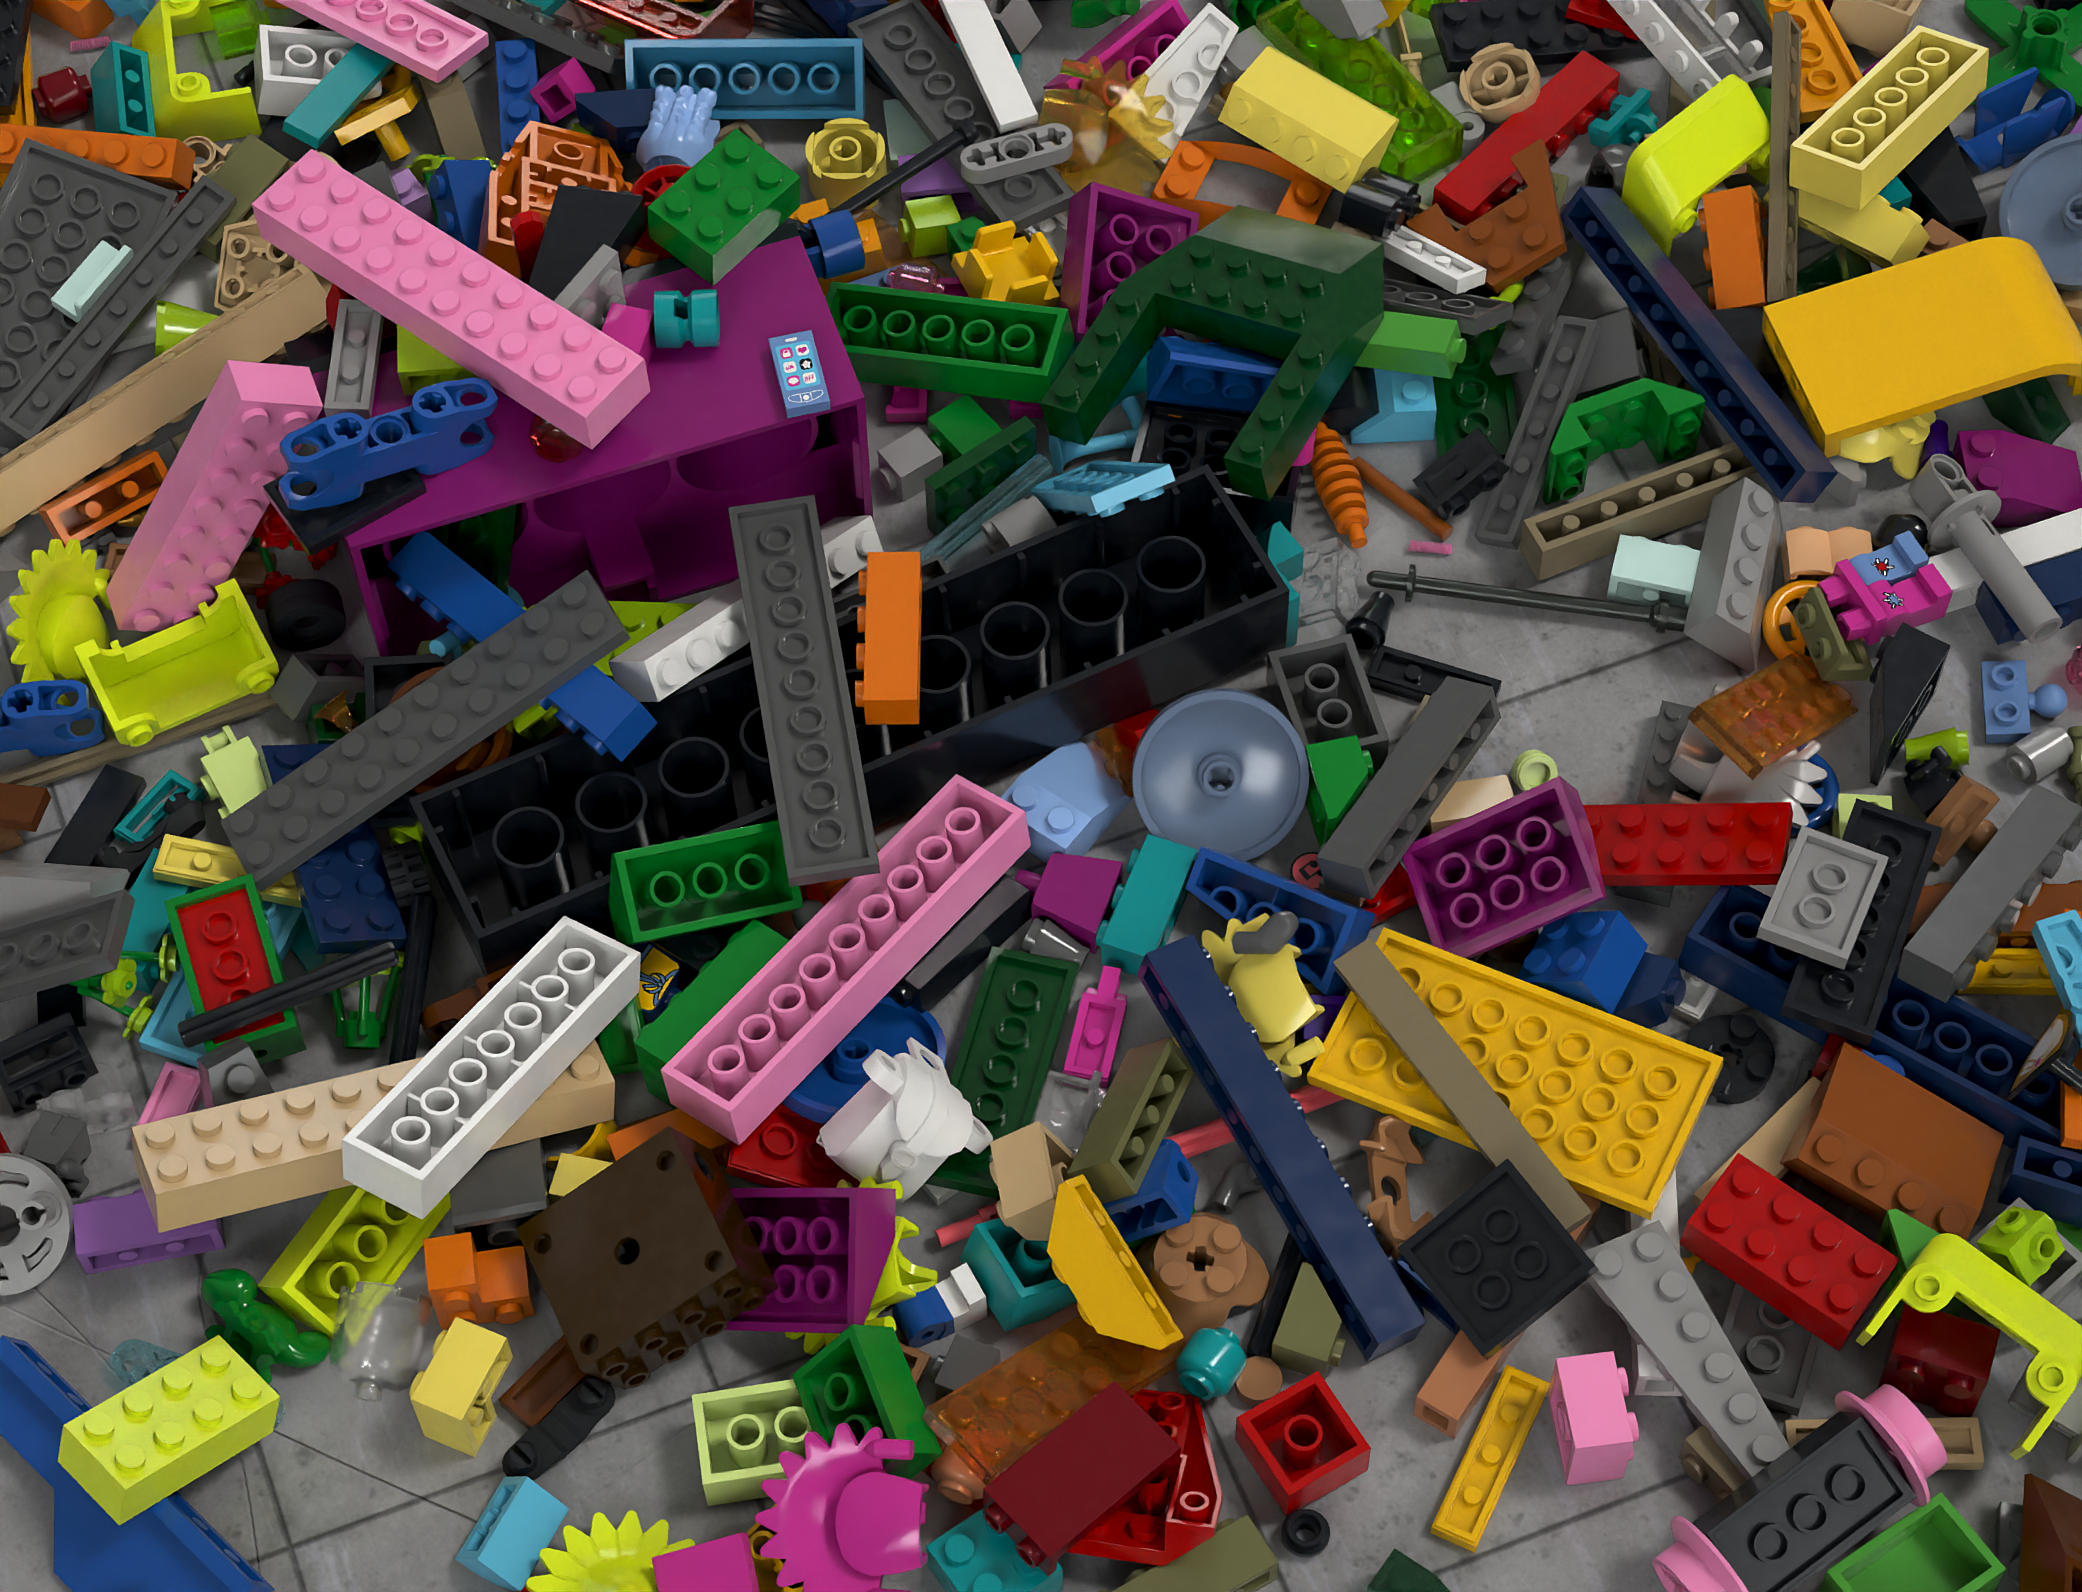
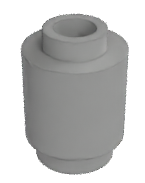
(2039, 753)

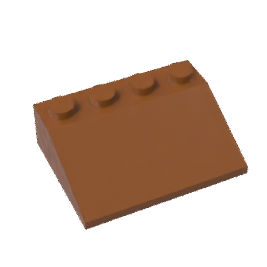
(1893, 1146)

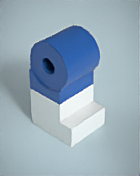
(942, 1308)

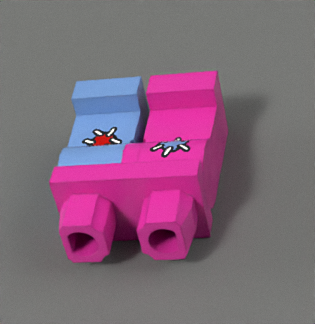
(1886, 590)

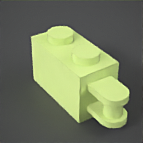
(231, 771)

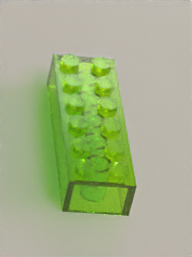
(1427, 132)

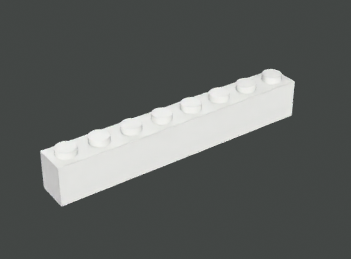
(719, 624)

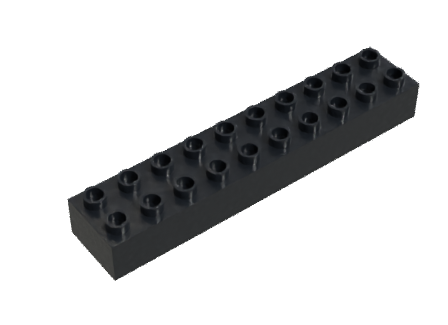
(1010, 667)

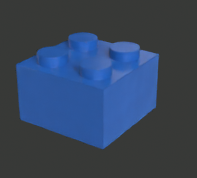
(1586, 958)

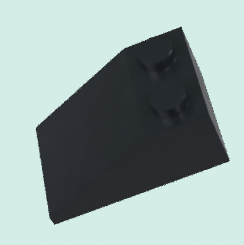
(1902, 689)

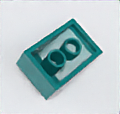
(1014, 1275)

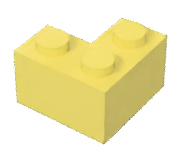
(458, 1386)

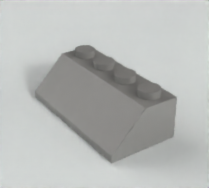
(1736, 572)

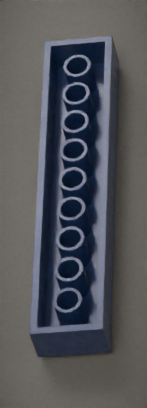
(1940, 1044)

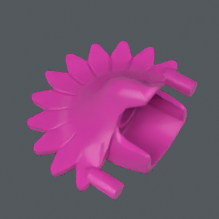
(843, 1514)

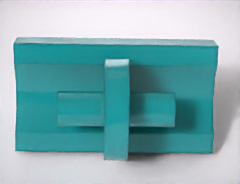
(1628, 122)

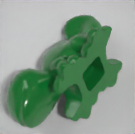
(259, 1329)

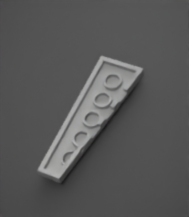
(1671, 1319)

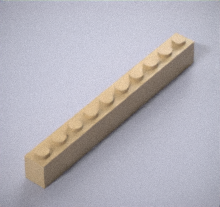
(156, 394)

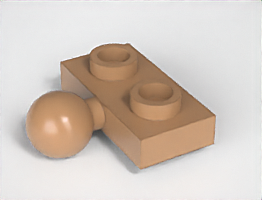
(1963, 820)

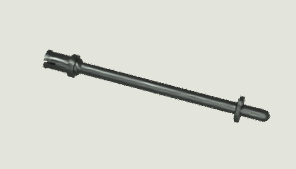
(1659, 615)

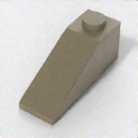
(452, 117)

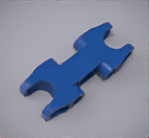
(363, 449)
(38, 723)

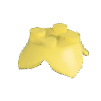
(1899, 441)

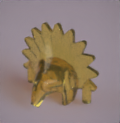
(1109, 126)

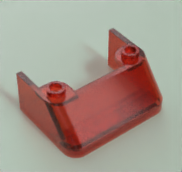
(668, 21)

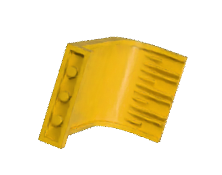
(1921, 337)

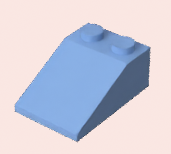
(1067, 800)

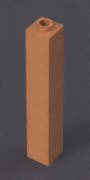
(1465, 1374)

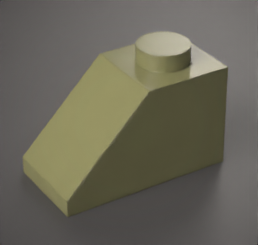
(1309, 1328)

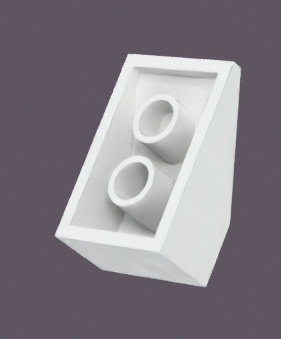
(292, 63)

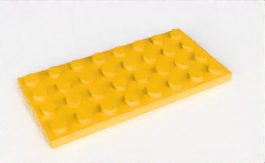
(1586, 1085)

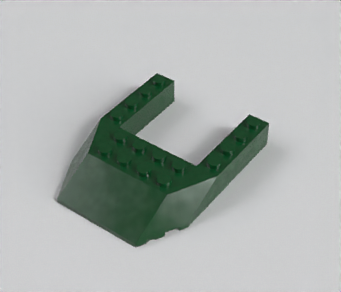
(1250, 285)

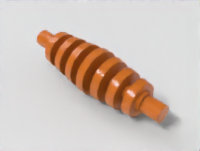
(1339, 485)

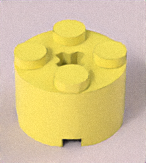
(844, 160)

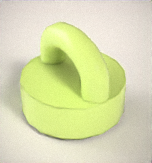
(1533, 769)

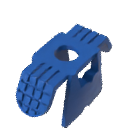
(1999, 112)

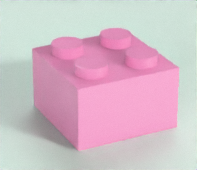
(1592, 1417)

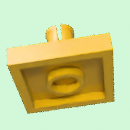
(381, 118)

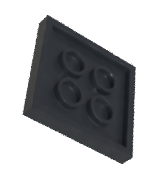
(1497, 1259)

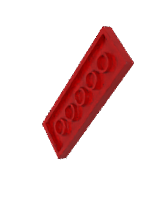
(1691, 843)

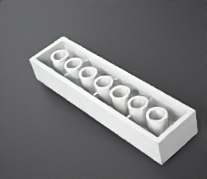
(490, 1067)

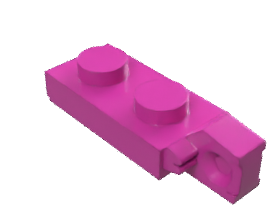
(1097, 1028)

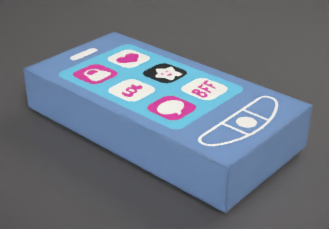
(799, 374)

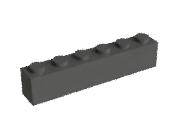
(1408, 787)
(1991, 894)

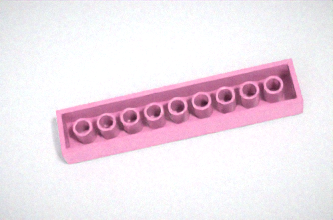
(452, 298)
(845, 960)

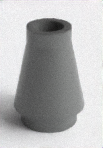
(1051, 941)

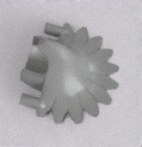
(1720, 780)

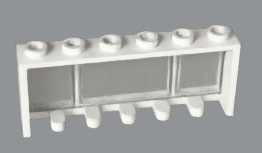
(1692, 44)

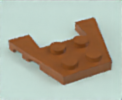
(1512, 236)

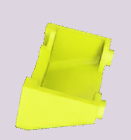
(180, 669)

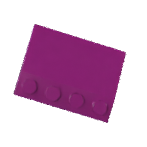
(1110, 240)
(1506, 870)
(822, 1252)

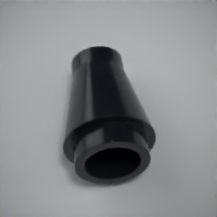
(1371, 622)

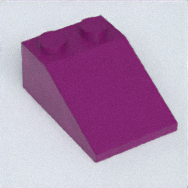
(2026, 474)

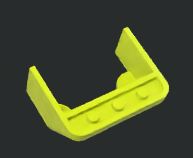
(185, 101)
(1694, 156)
(1956, 1268)

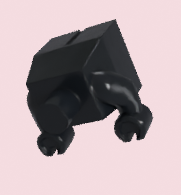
(1927, 783)

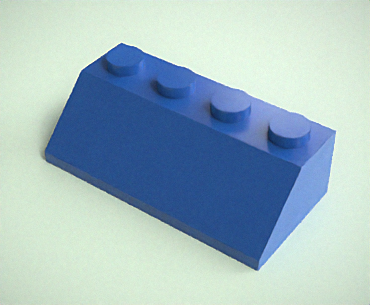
(1208, 375)

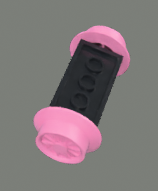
(1809, 1501)

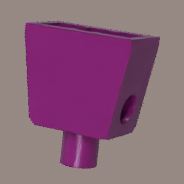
(1074, 894)

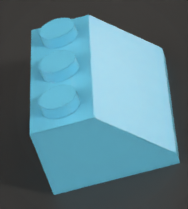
(1405, 409)

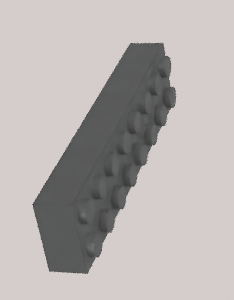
(1659, 785)

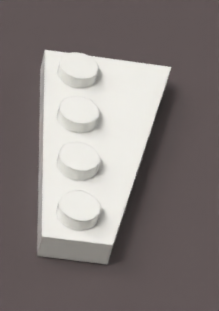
(1188, 69)

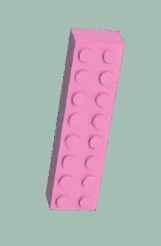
(212, 495)

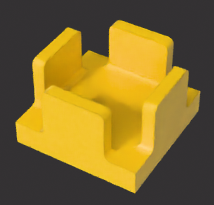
(1008, 267)

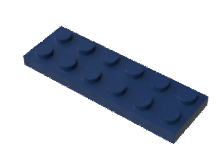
(345, 884)

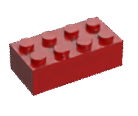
(1788, 1251)

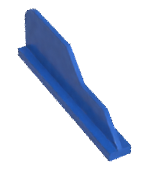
(152, 1552)

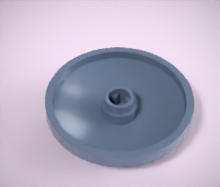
(2045, 208)
(1220, 773)

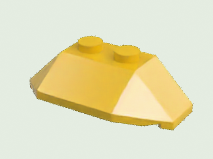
(1103, 1271)

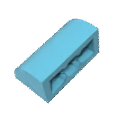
(512, 1532)

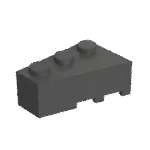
(231, 1074)

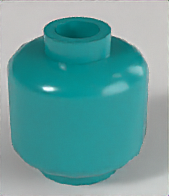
(1210, 1363)

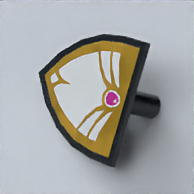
(2054, 1052)

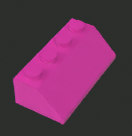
(1135, 42)

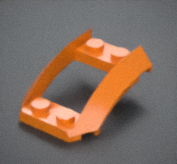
(1193, 160)

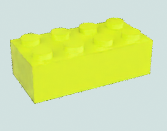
(168, 1429)

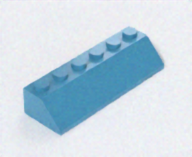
(757, 74)

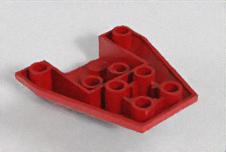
(1168, 1513)

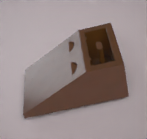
(2050, 1539)

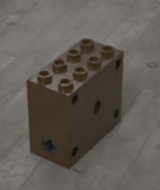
(646, 1259)

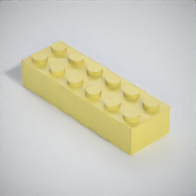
(1888, 117)

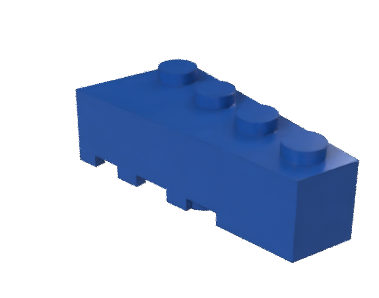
(1246, 891)

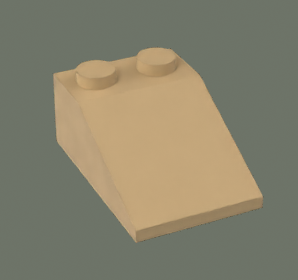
(1875, 23)

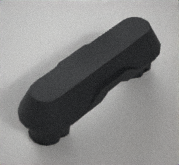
(184, 820)
(560, 1430)

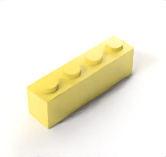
(1874, 233)

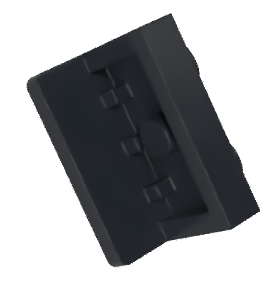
(1461, 475)

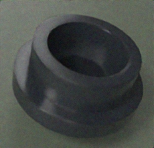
(1308, 1520)

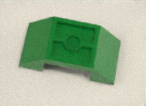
(1620, 418)

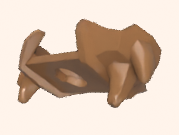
(1388, 1152)

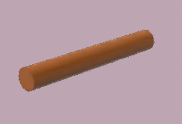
(1403, 499)

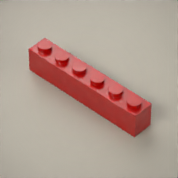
(1558, 116)

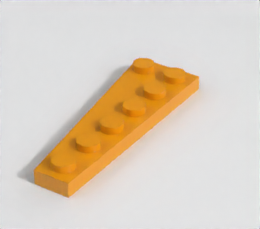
(1825, 59)

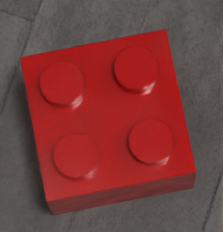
(1302, 1443)

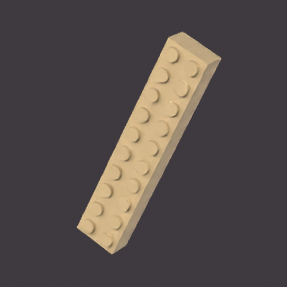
(292, 1139)

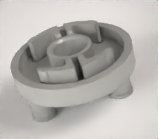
(43, 1213)

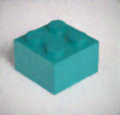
(981, 1560)

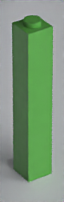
(1413, 345)

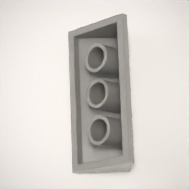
(43, 887)

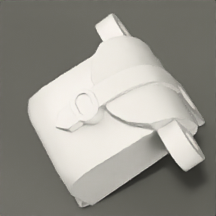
(902, 1121)

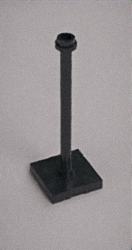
(963, 134)

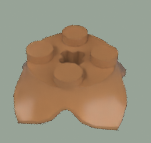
(1203, 1298)

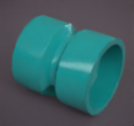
(702, 323)

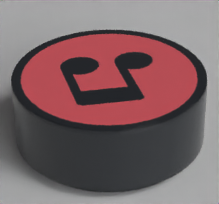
(1306, 870)

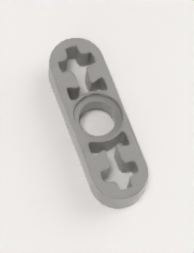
(1046, 154)

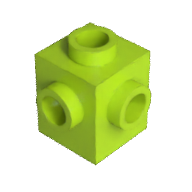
(2022, 1243)

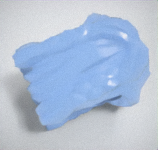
(678, 128)

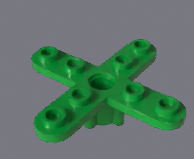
(2032, 40)

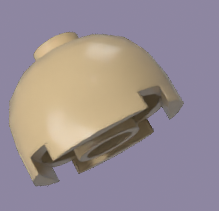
(1500, 82)

